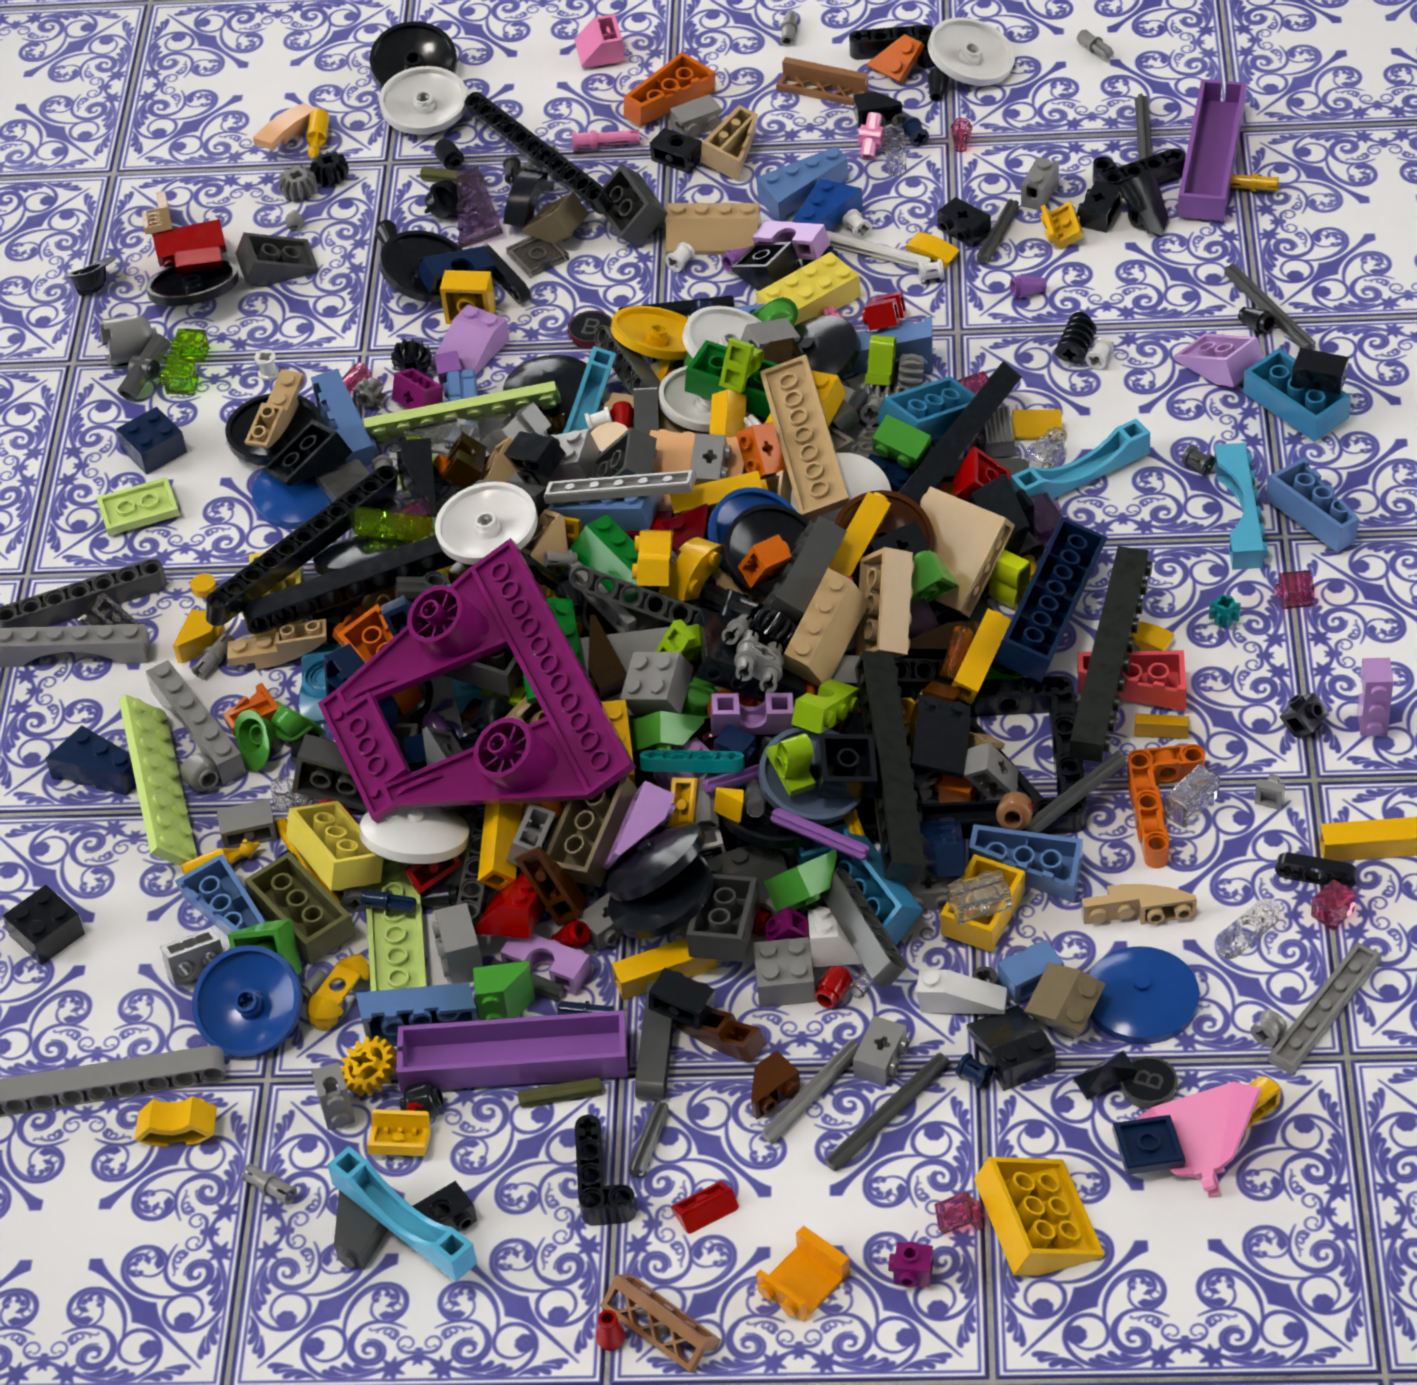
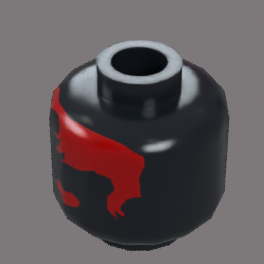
(423, 1097)

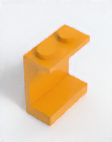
(805, 1275)

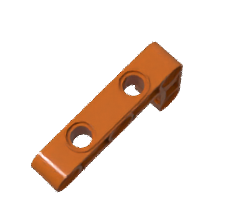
(1146, 770)

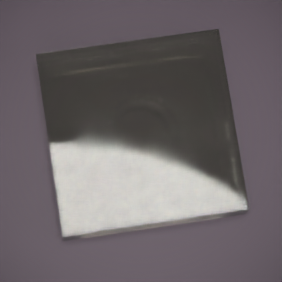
(536, 255)

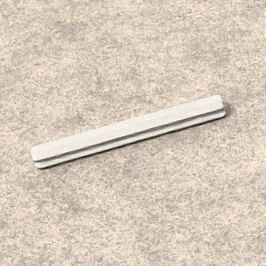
(876, 250)

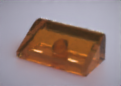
(956, 652)

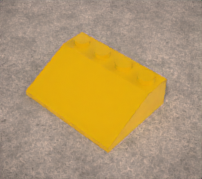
(1037, 1214)

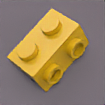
(1062, 225)
(399, 1132)

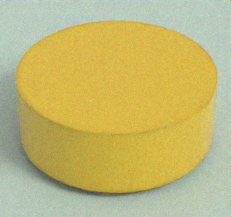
(203, 585)

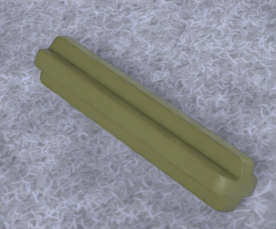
(439, 174)
(560, 1092)

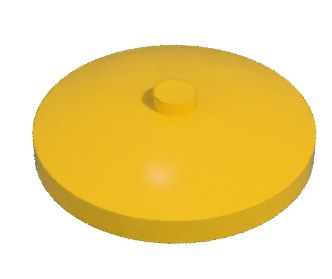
(650, 331)

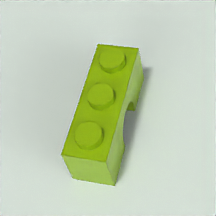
(828, 708)

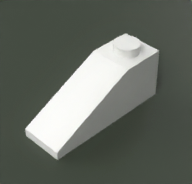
(956, 993)

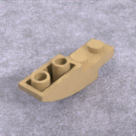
(277, 412)
(284, 646)
(1149, 902)

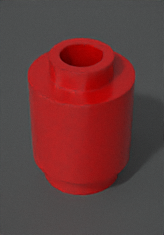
(833, 986)

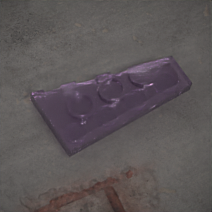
(475, 209)

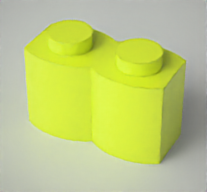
(1009, 579)

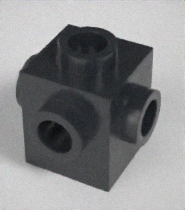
(1304, 714)

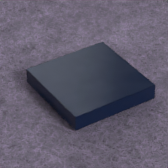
(1148, 1145)

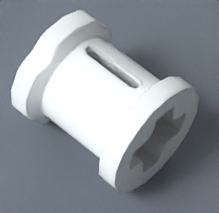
(857, 224)
(680, 256)
(939, 273)
(1101, 349)
(266, 361)
(598, 418)

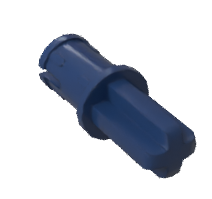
(387, 901)
(566, 1007)

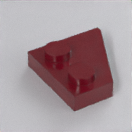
(688, 526)

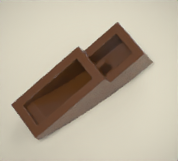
(728, 1036)

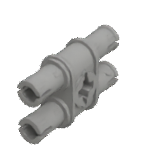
(759, 661)

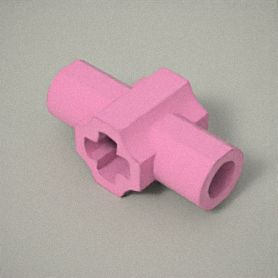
(871, 136)

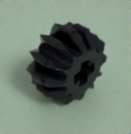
(329, 168)
(411, 355)
(774, 626)

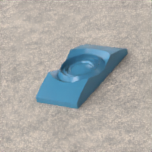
(313, 682)

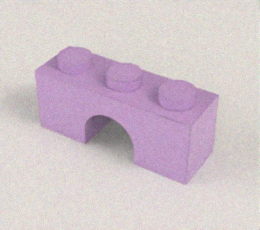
(807, 238)
(1376, 696)
(767, 718)
(568, 965)

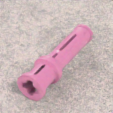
(594, 140)

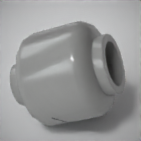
(200, 772)

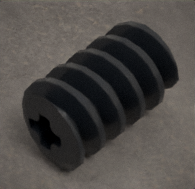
(1076, 338)

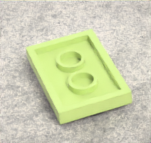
(137, 506)

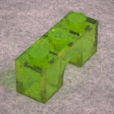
(180, 372)
(391, 525)

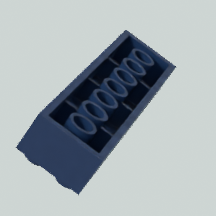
(1050, 599)

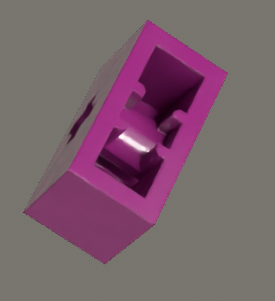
(415, 389)

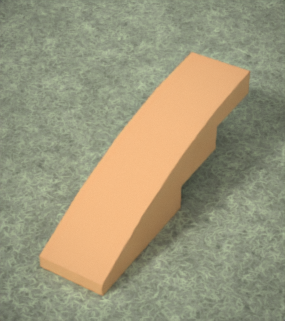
(284, 126)

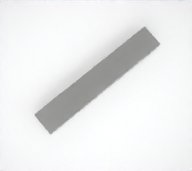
(620, 486)
(1324, 1008)

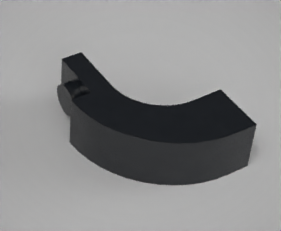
(524, 196)

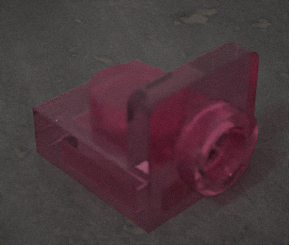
(959, 1212)

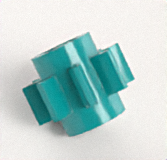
(1224, 611)

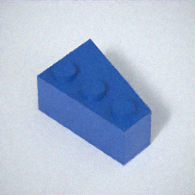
(829, 204)

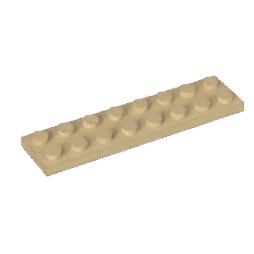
(804, 437)

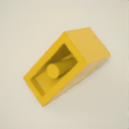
(195, 636)

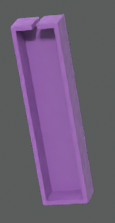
(1212, 151)
(513, 1050)

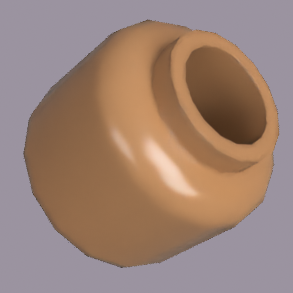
(1014, 811)

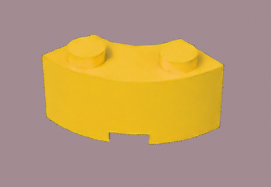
(653, 558)
(692, 568)
(175, 1122)

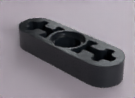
(1291, 867)

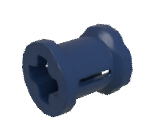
(913, 128)
(974, 1071)

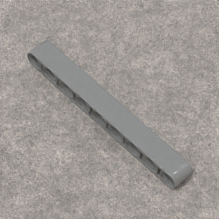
(111, 1080)

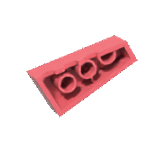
(1152, 678)

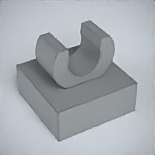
(1270, 792)

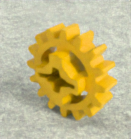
(369, 1065)

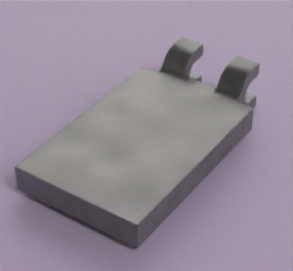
(344, 477)

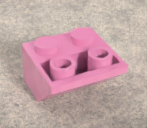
(600, 42)

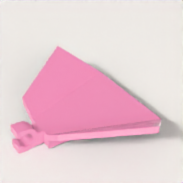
(1209, 1129)

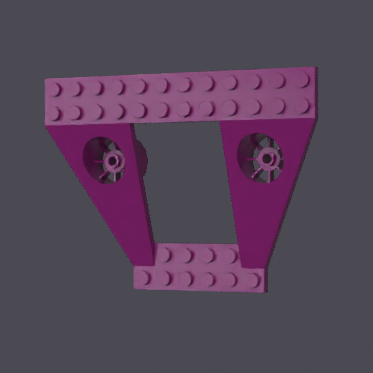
(487, 609)

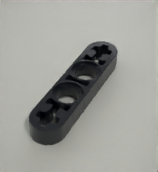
(508, 278)

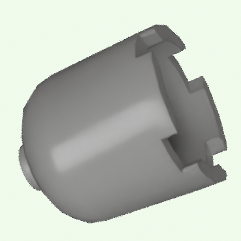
(125, 337)

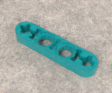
(692, 761)

